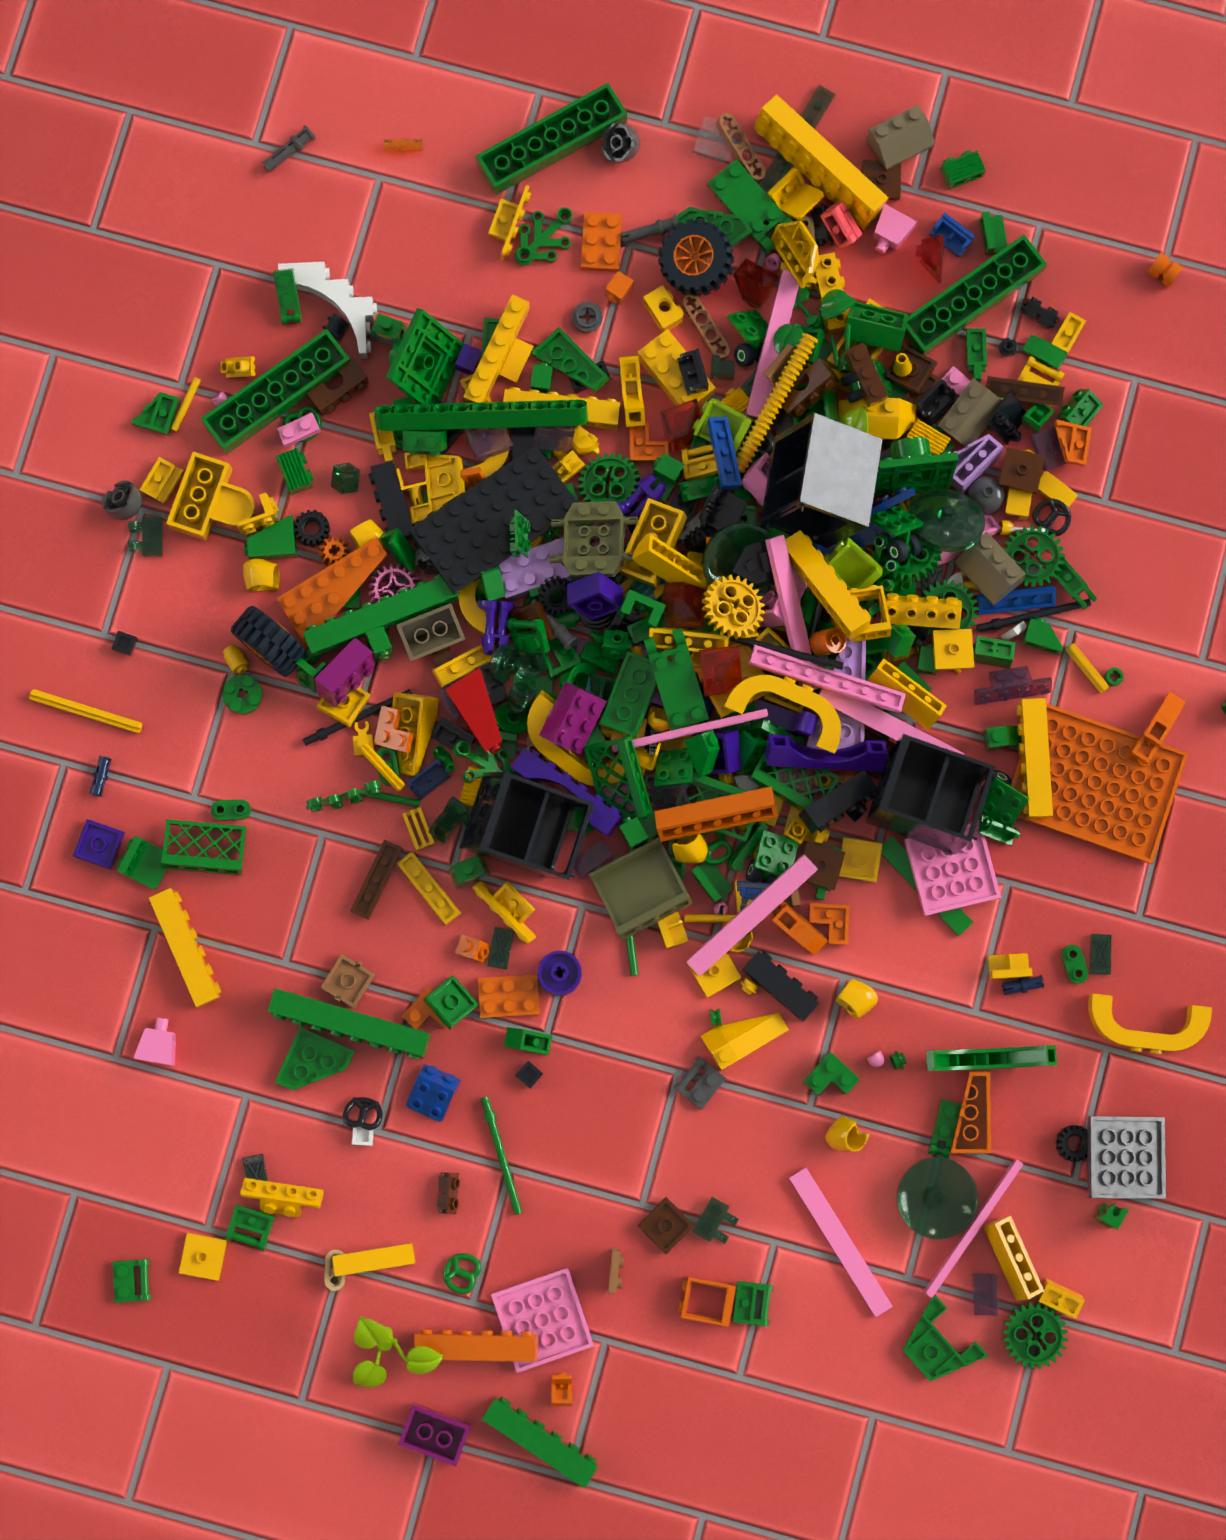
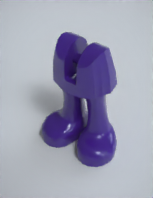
(643, 489)
(489, 637)

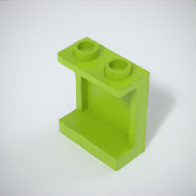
(738, 422)
(853, 565)

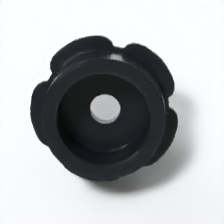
(1003, 347)

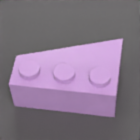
(975, 461)

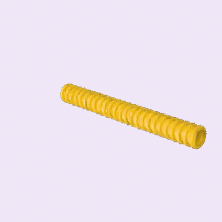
(774, 402)

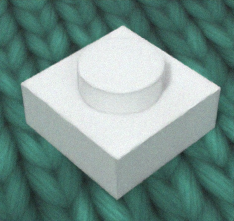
(362, 1136)

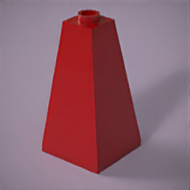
(474, 705)

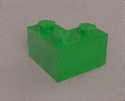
(669, 472)
(638, 830)
(830, 1070)

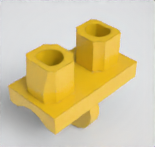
(238, 367)
(568, 466)

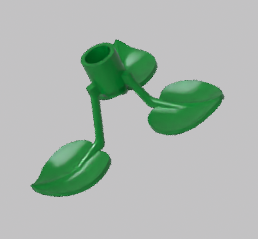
(833, 304)

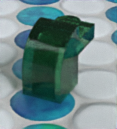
(448, 820)

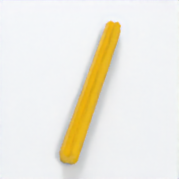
(85, 711)

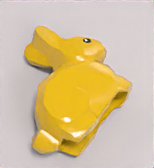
(583, 443)

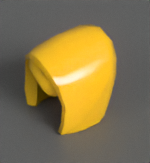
(365, 533)
(261, 575)
(690, 849)
(857, 998)
(845, 1136)

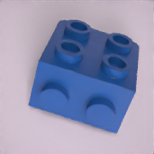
(432, 1092)

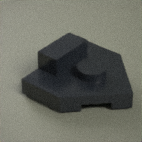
(754, 563)

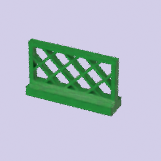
(631, 770)
(723, 789)
(786, 793)
(199, 863)

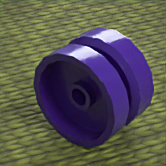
(559, 961)

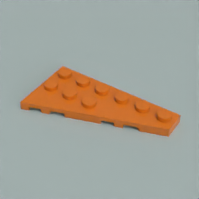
(331, 588)

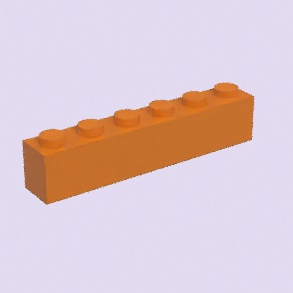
(716, 814)
(480, 1346)

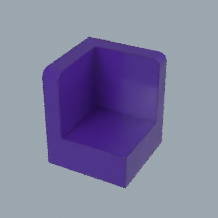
(468, 359)

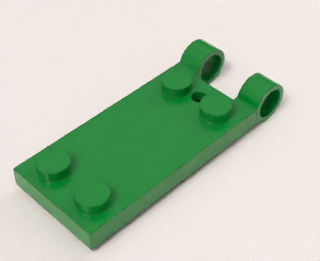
(746, 198)
(677, 682)

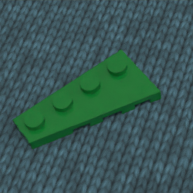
(566, 357)

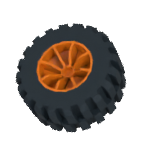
(696, 257)
(268, 640)

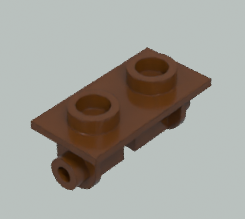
(450, 1184)

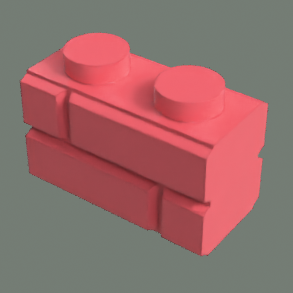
(841, 224)

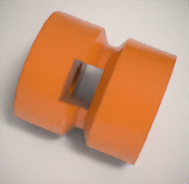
(1164, 269)
(828, 641)

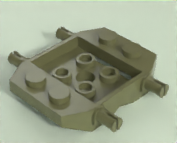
(578, 555)

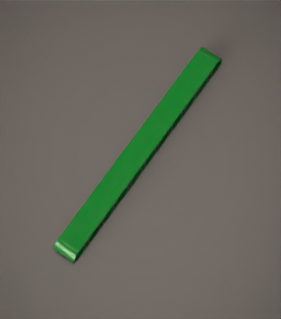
(481, 415)

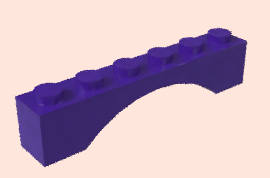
(786, 752)
(534, 769)

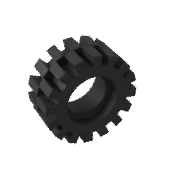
(311, 517)
(697, 539)
(547, 588)
(1062, 1147)

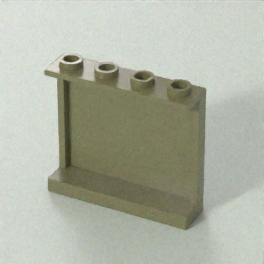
(640, 888)

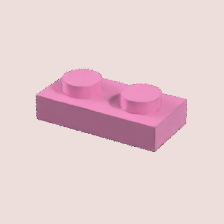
(956, 380)
(298, 430)

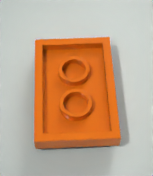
(601, 241)
(508, 996)

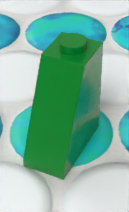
(273, 542)

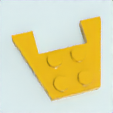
(442, 481)

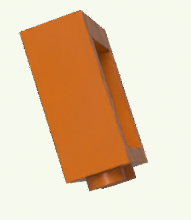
(727, 1306)

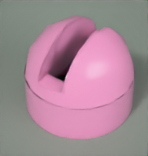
(771, 259)
(219, 398)
(717, 907)
(876, 1059)

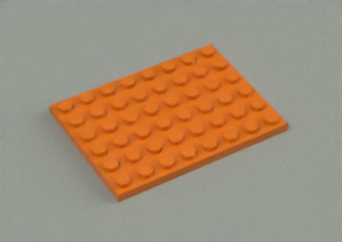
(1103, 789)

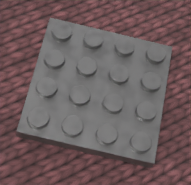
(1126, 1157)

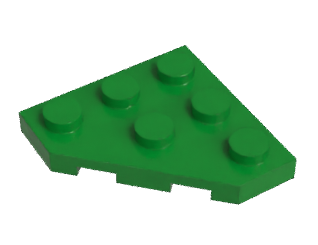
(731, 225)
(312, 1060)

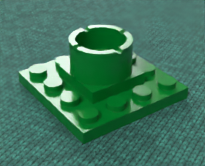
(424, 359)
(915, 467)

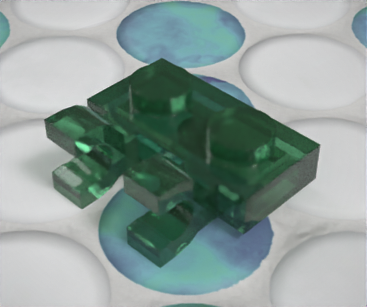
(151, 536)
(711, 1219)

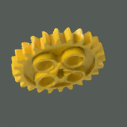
(733, 607)

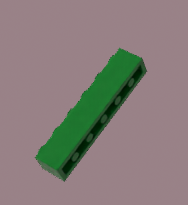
(540, 1442)

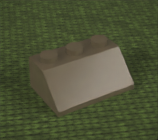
(901, 137)
(970, 413)
(990, 569)
(430, 631)

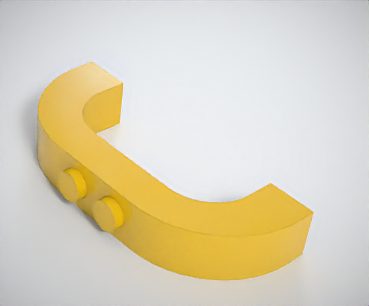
(471, 612)
(830, 722)
(562, 757)
(1102, 1019)

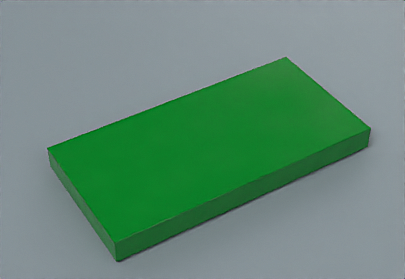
(630, 696)

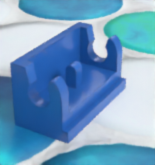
(956, 237)

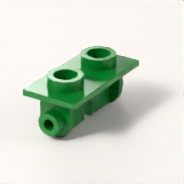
(996, 831)

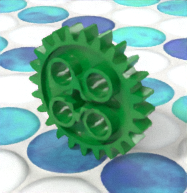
(591, 481)
(1045, 544)
(914, 566)
(960, 594)
(1048, 1323)

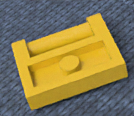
(1028, 376)
(701, 466)

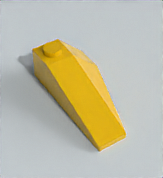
(417, 717)
(740, 1038)

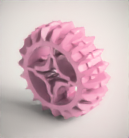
(392, 573)

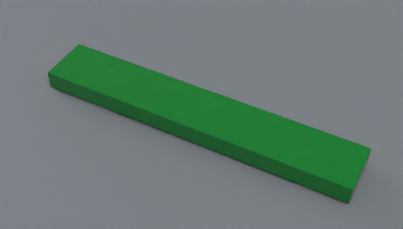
(898, 858)

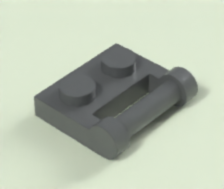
(704, 1087)

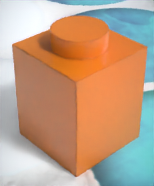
(619, 288)

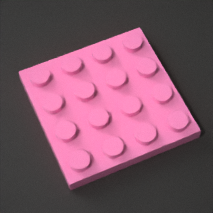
(952, 880)
(548, 1309)

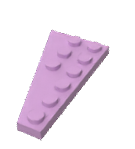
(854, 665)

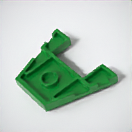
(932, 1351)

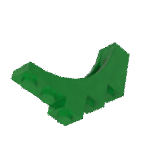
(991, 1058)

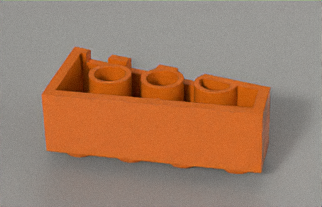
(974, 1120)

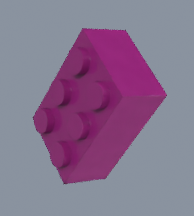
(345, 673)
(572, 718)
(434, 1434)

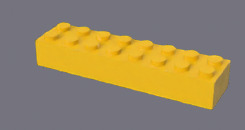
(819, 161)

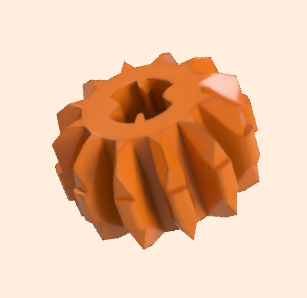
(327, 551)

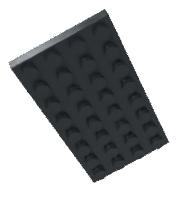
(475, 528)

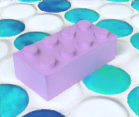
(525, 573)

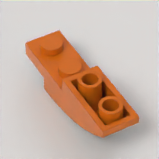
(1158, 727)
(798, 928)

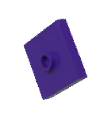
(99, 844)

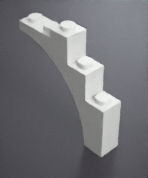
(315, 279)

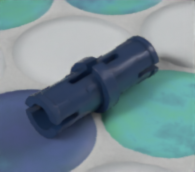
(100, 776)
(1023, 985)

